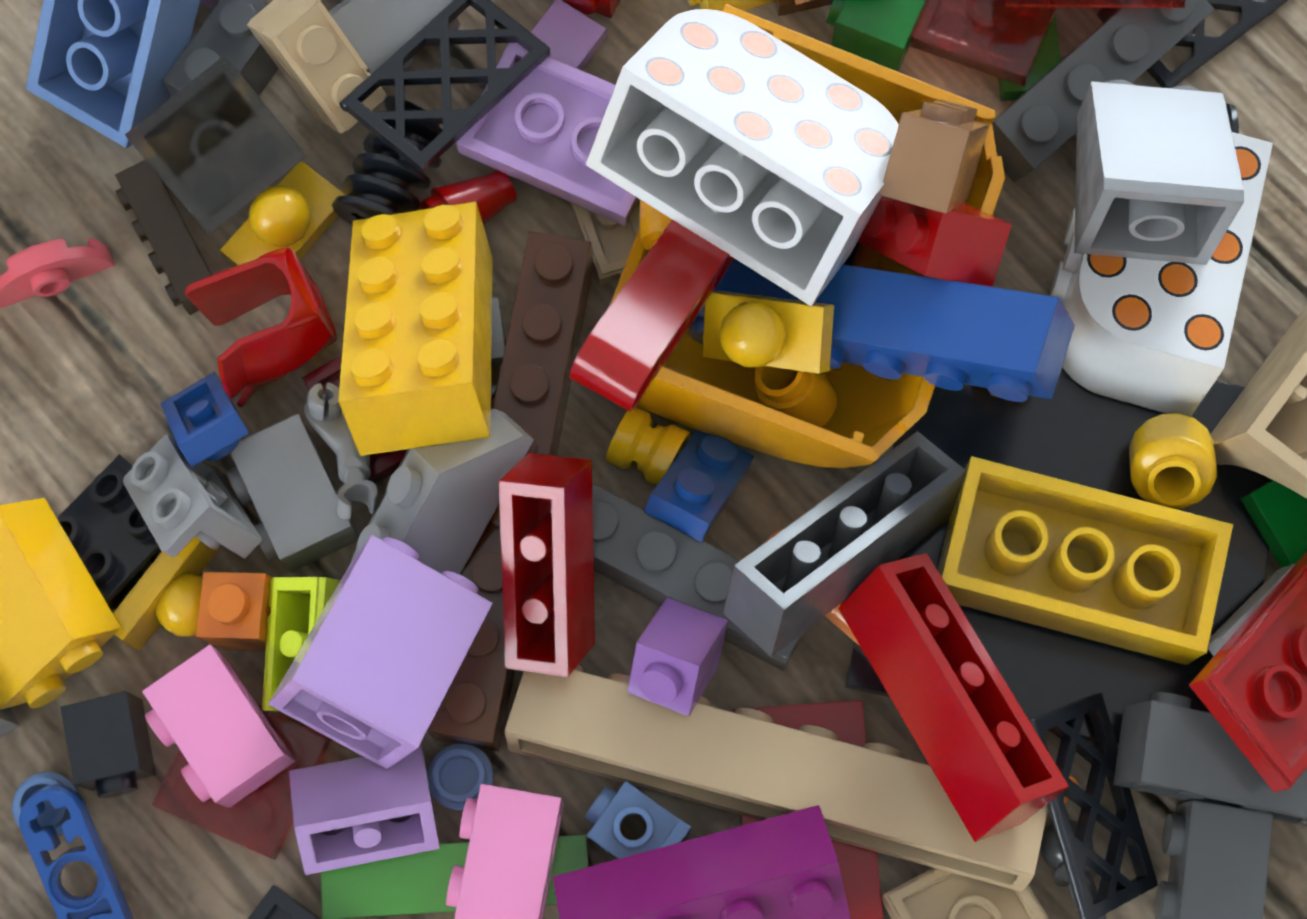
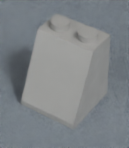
(1154, 172)

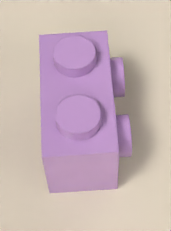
(361, 812)

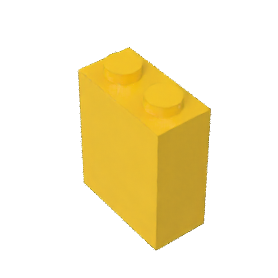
(48, 607)

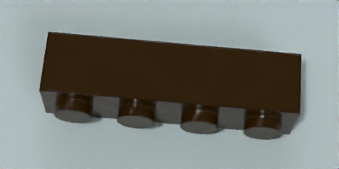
(164, 228)

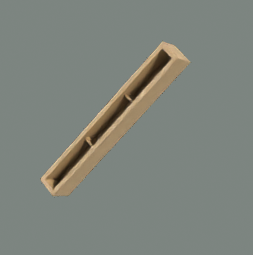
(762, 772)

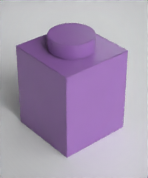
(677, 656)

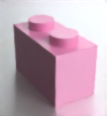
(216, 728)
(507, 854)

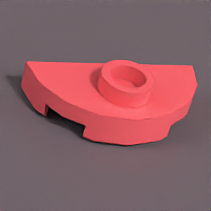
(50, 269)

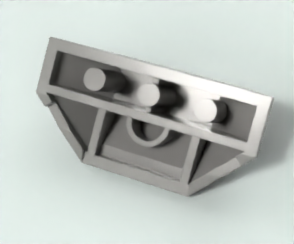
(447, 495)

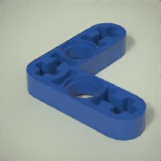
(108, 898)

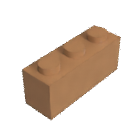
(935, 156)

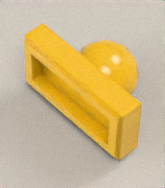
(285, 216)
(768, 331)
(165, 596)

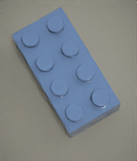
(108, 58)

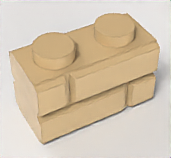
(313, 58)

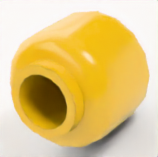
(1172, 461)

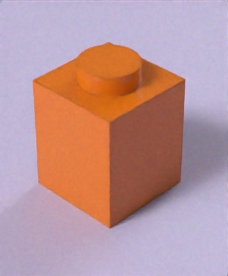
(234, 610)

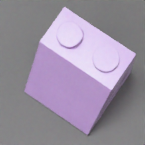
(383, 652)

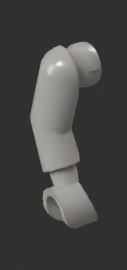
(329, 422)

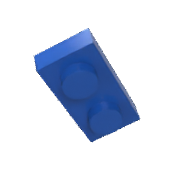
(204, 420)
(699, 484)

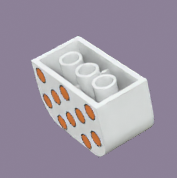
(747, 147)
(1155, 326)

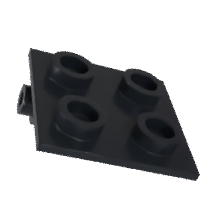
(110, 533)

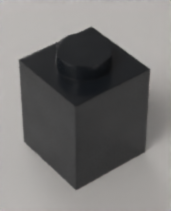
(108, 743)

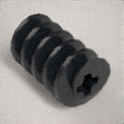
(384, 175)

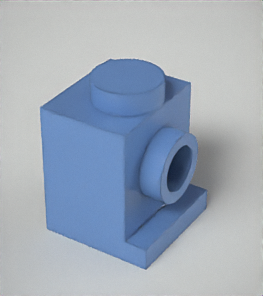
(613, 807)

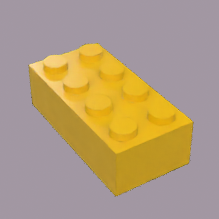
(418, 330)
(1084, 561)

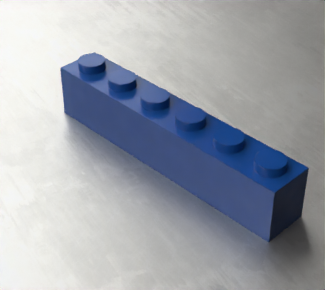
(933, 329)

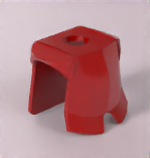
(275, 350)

